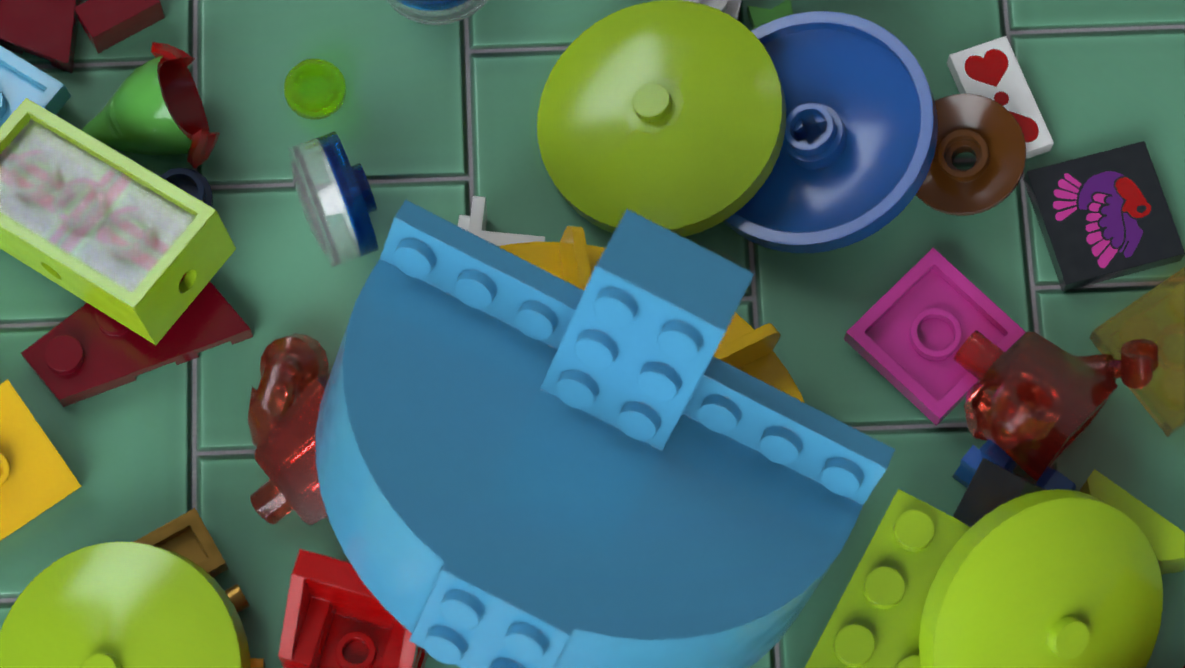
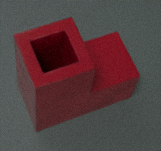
(116, 20)

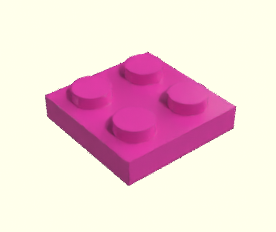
(922, 326)

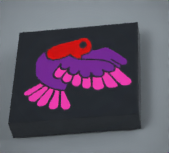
(1103, 216)

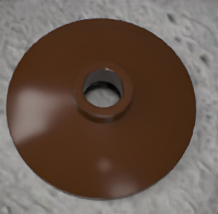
(994, 137)

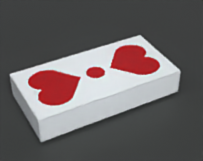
(996, 74)

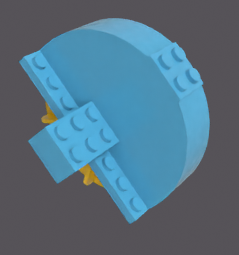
(579, 453)

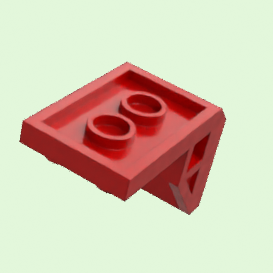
(339, 621)

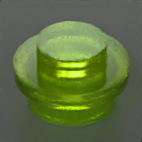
(314, 89)

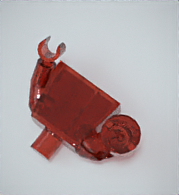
(1042, 397)
(286, 429)

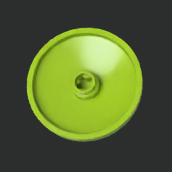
(662, 117)
(1045, 587)
(123, 611)

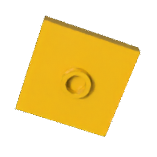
(30, 466)

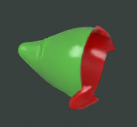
(157, 111)

